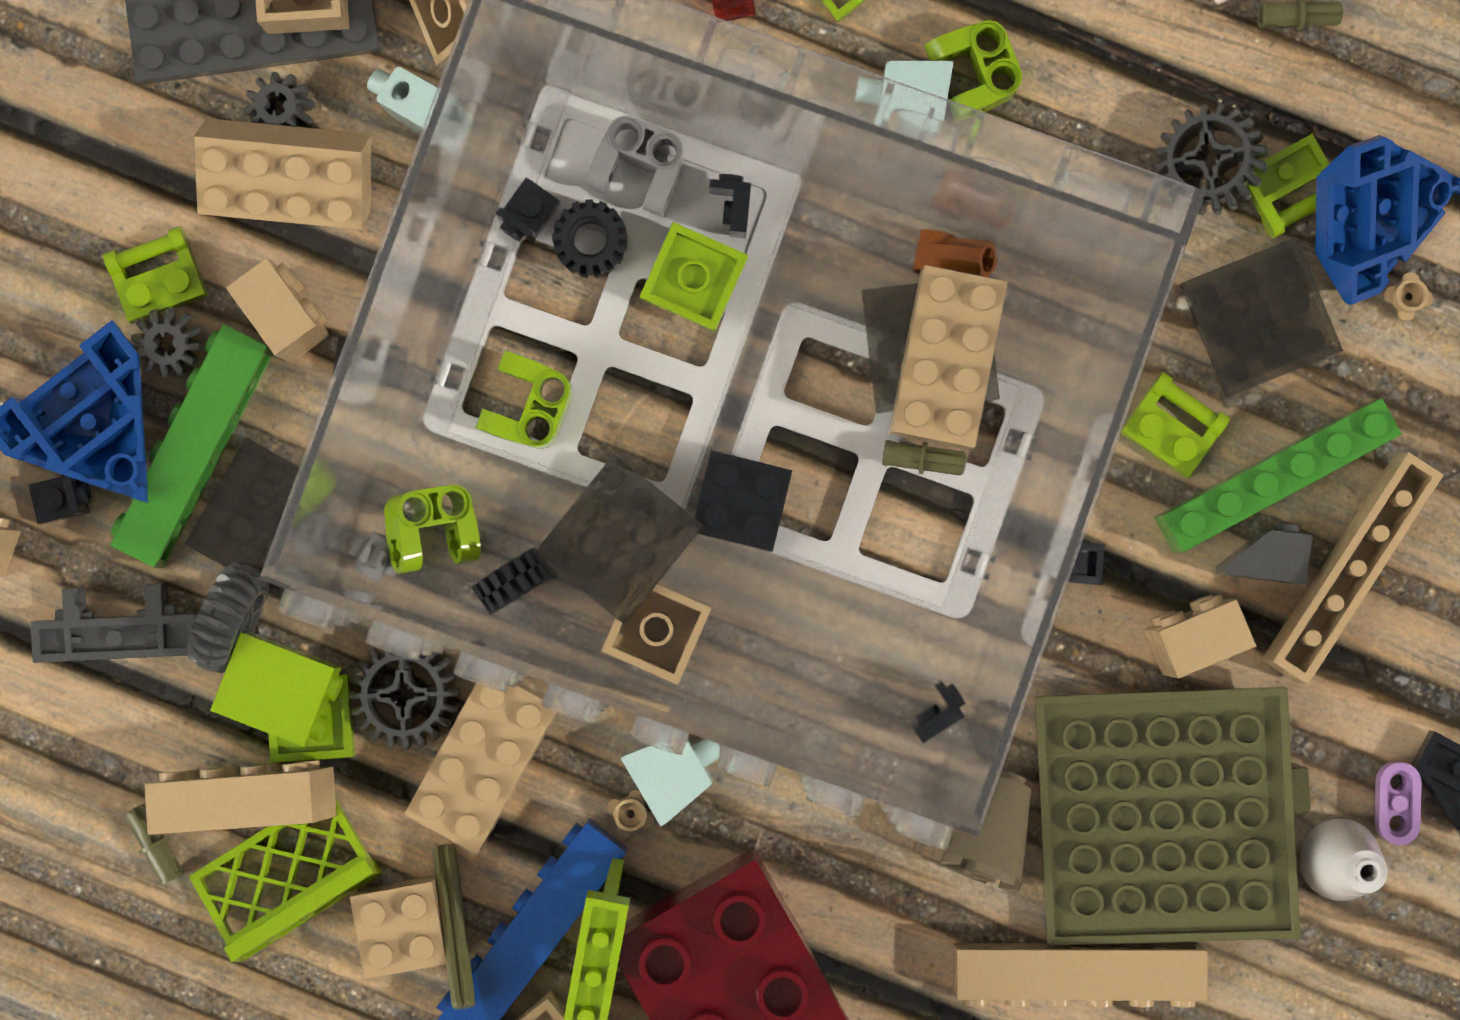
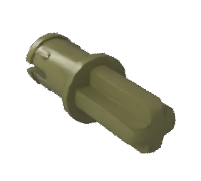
(1299, 13)
(924, 458)
(154, 847)

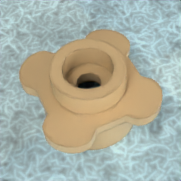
(1420, 296)
(626, 824)

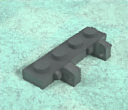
(81, 636)

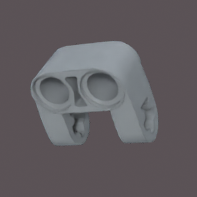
(641, 155)

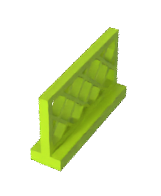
(292, 911)
(598, 950)

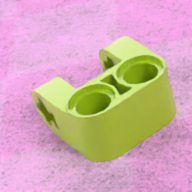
(984, 63)
(535, 407)
(459, 526)

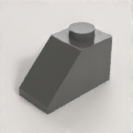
(1272, 556)

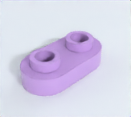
(1403, 801)

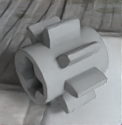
(372, 556)

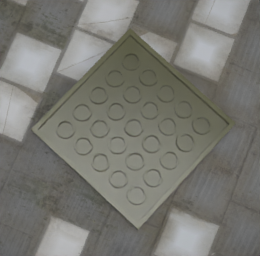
(1167, 816)

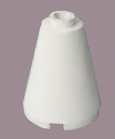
(1342, 860)

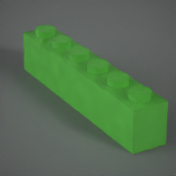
(192, 445)
(1277, 475)

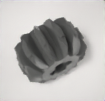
(287, 92)
(182, 341)

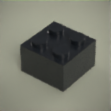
(742, 500)

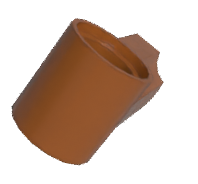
(955, 254)

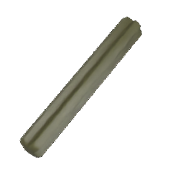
(454, 927)

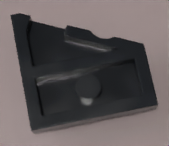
(1440, 773)

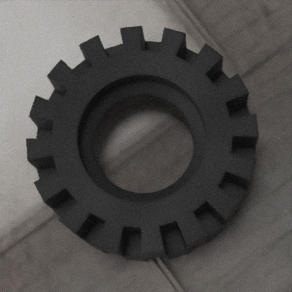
(583, 214)
(512, 581)

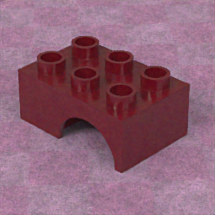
(725, 952)

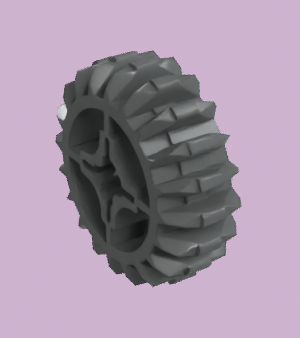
(1228, 156)
(227, 610)
(404, 712)

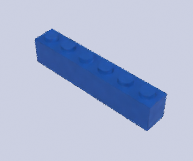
(539, 922)

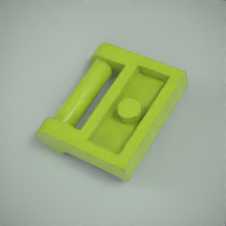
(1285, 173)
(161, 287)
(1166, 436)

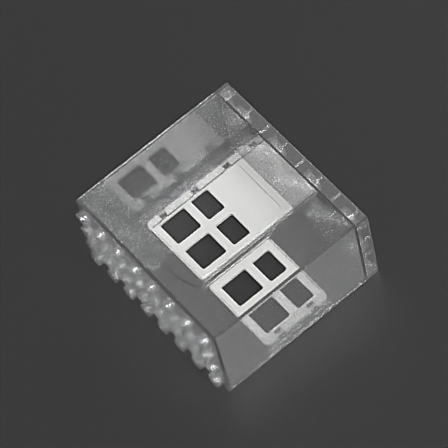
(807, 646)

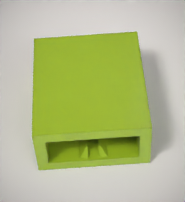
(277, 689)

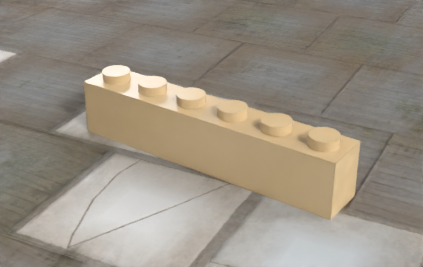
(1352, 567)
(1080, 974)

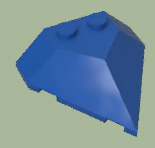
(1374, 211)
(85, 418)

